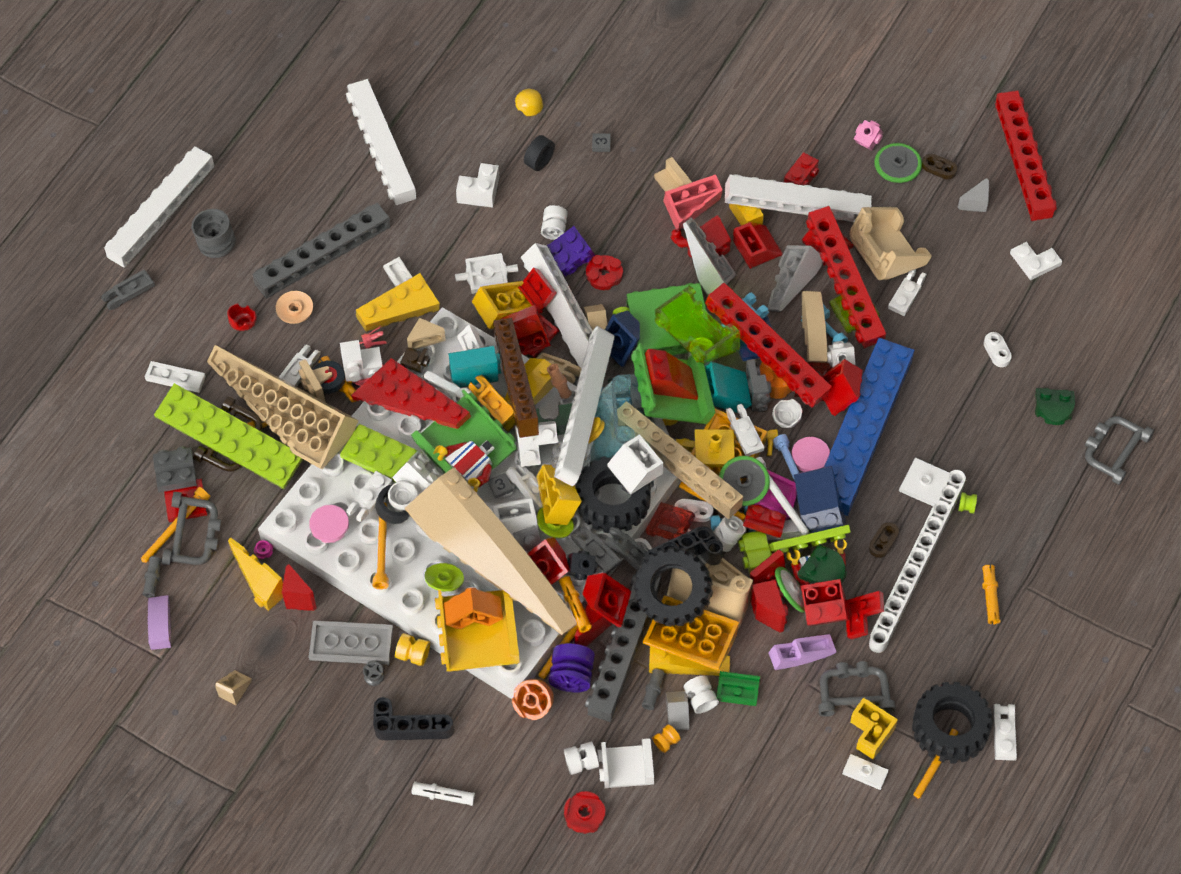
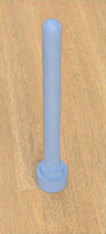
(782, 444)

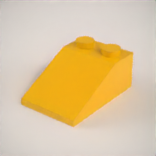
(499, 301)

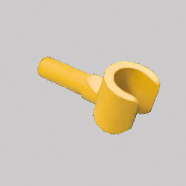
(771, 434)

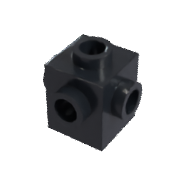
(581, 565)

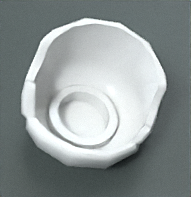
(787, 413)
(402, 494)

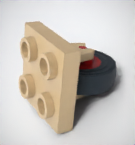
(324, 378)

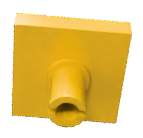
(714, 446)

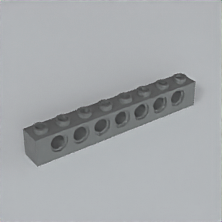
(317, 258)
(605, 708)

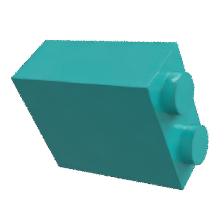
(471, 363)
(727, 386)

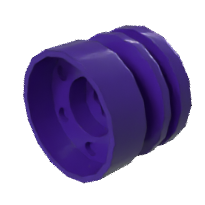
(571, 667)

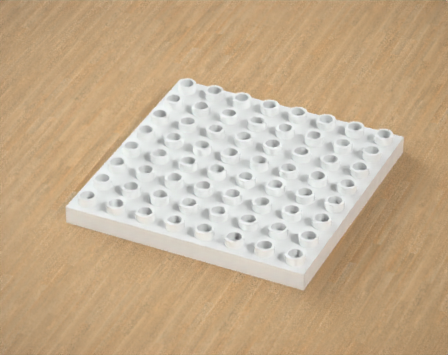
(409, 551)

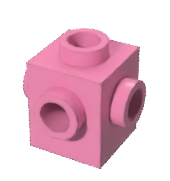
(868, 134)

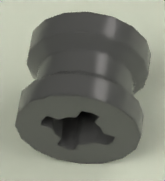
(373, 668)

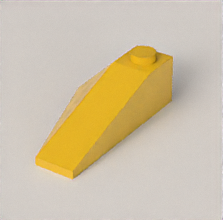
(539, 383)
(262, 580)

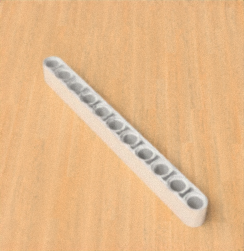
(584, 406)
(916, 568)

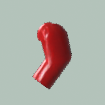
(678, 239)

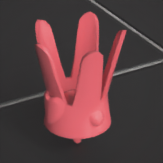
(367, 338)

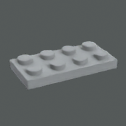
(350, 642)

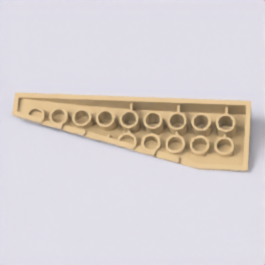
(300, 419)
(468, 528)

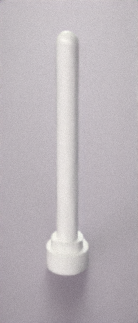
(785, 504)

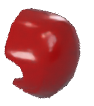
(241, 317)

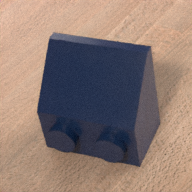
(626, 336)

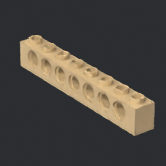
(682, 463)

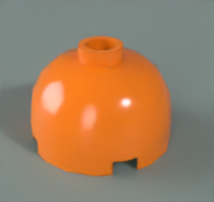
(533, 699)

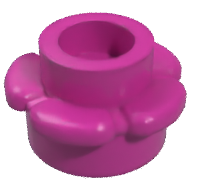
(263, 545)

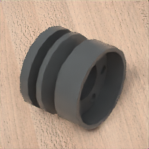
(213, 233)

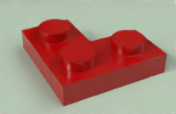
(859, 609)

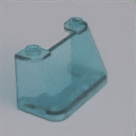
(610, 400)

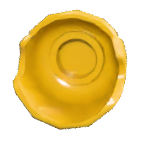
(529, 102)

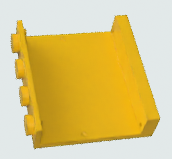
(479, 644)

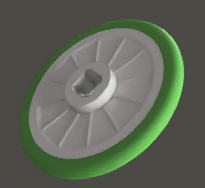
(790, 588)

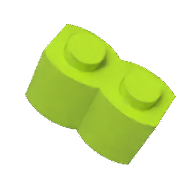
(755, 549)

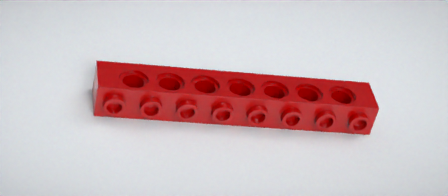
(1025, 155)
(824, 218)
(811, 395)

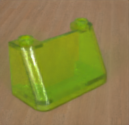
(695, 328)

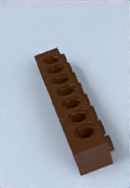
(516, 378)

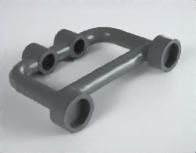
(1102, 430)
(213, 525)
(862, 670)

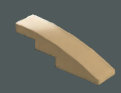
(814, 326)

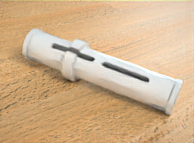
(419, 789)

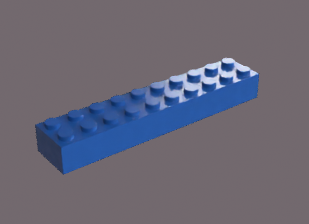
(868, 418)

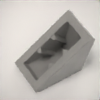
(976, 198)
(677, 710)

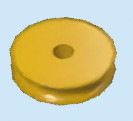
(597, 428)

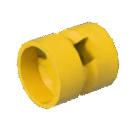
(412, 649)

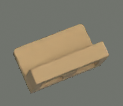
(671, 176)

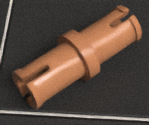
(559, 381)

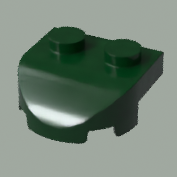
(1054, 405)
(823, 566)

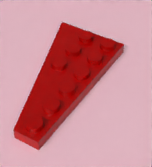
(408, 394)

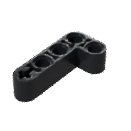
(697, 541)
(413, 722)

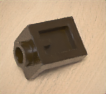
(415, 359)

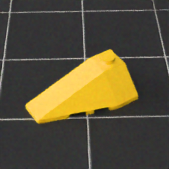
(675, 664)

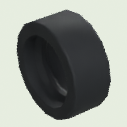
(539, 153)
(386, 514)

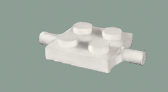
(485, 271)

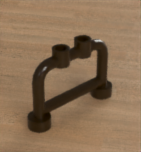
(207, 454)

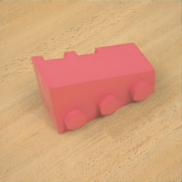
(692, 199)

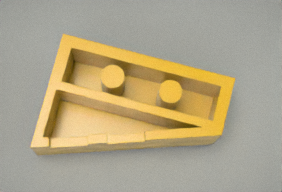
(557, 497)

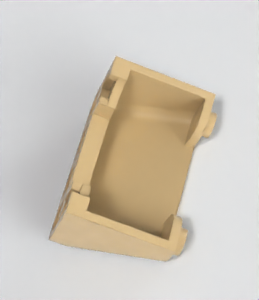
(883, 245)
(725, 601)

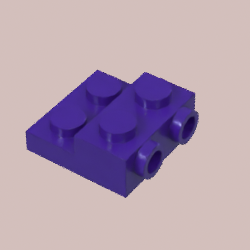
(570, 251)

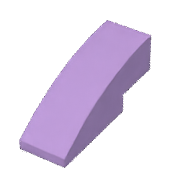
(159, 622)
(801, 651)

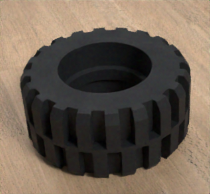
(604, 515)
(654, 567)
(956, 698)

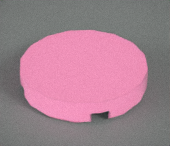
(810, 453)
(329, 523)

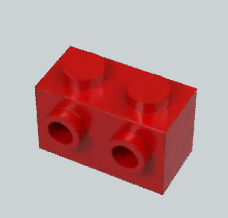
(803, 170)

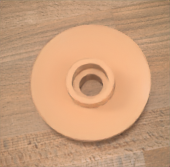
(291, 301)

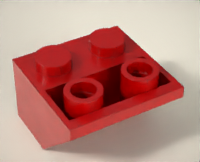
(755, 244)
(529, 330)
(845, 384)
(824, 603)
(768, 605)

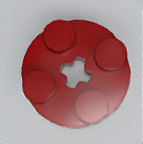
(606, 281)
(577, 803)

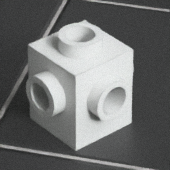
(839, 352)

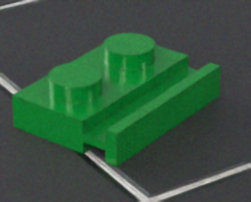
(738, 688)

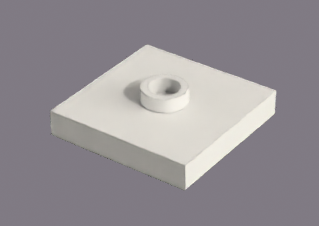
(924, 481)

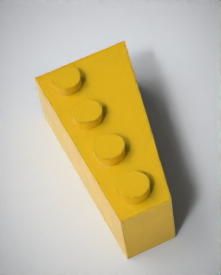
(398, 304)

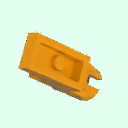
(492, 400)

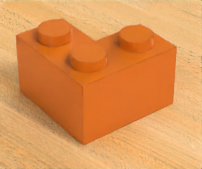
(473, 607)

